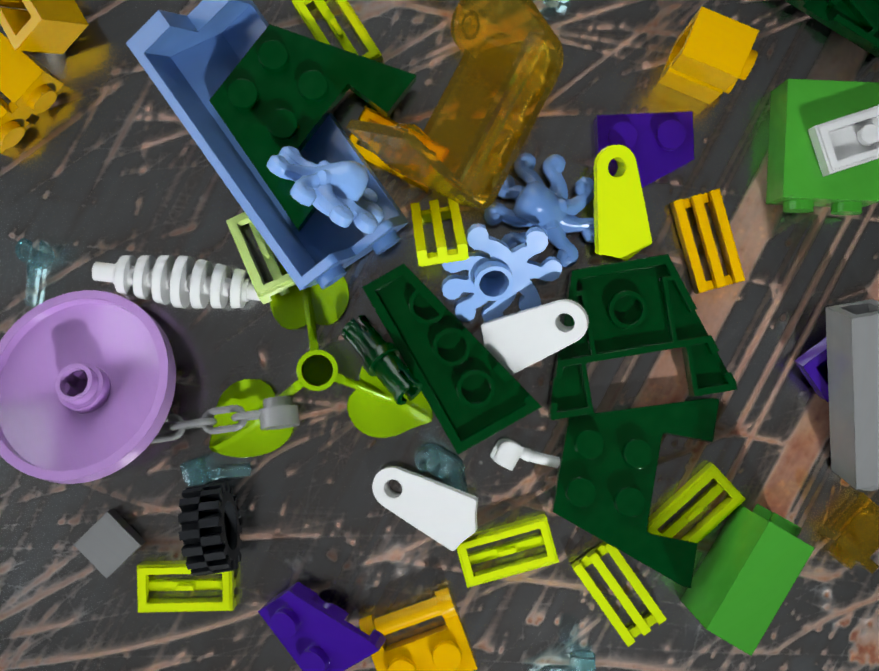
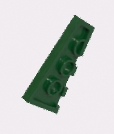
(459, 376)

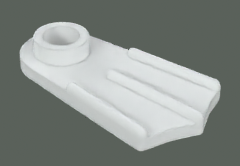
(533, 333)
(428, 505)

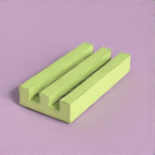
(280, 282)

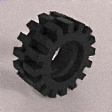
(210, 528)

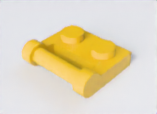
(433, 650)

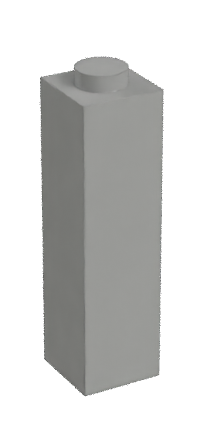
(854, 391)

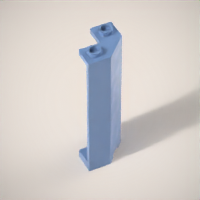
(188, 64)

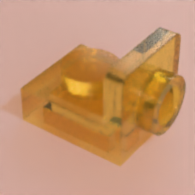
(853, 532)

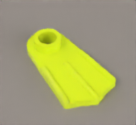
(619, 205)

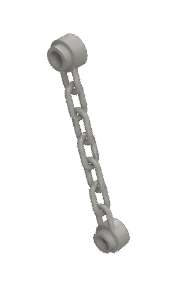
(276, 414)

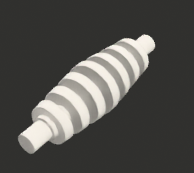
(177, 281)

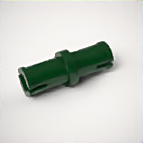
(382, 360)

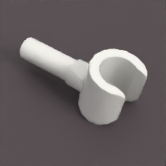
(509, 451)

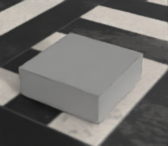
(109, 543)

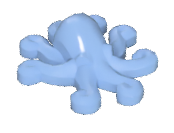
(331, 188)
(498, 273)

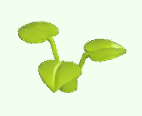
(369, 405)

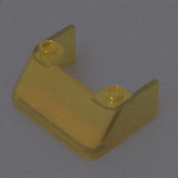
(485, 109)

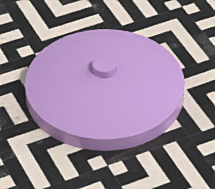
(83, 386)

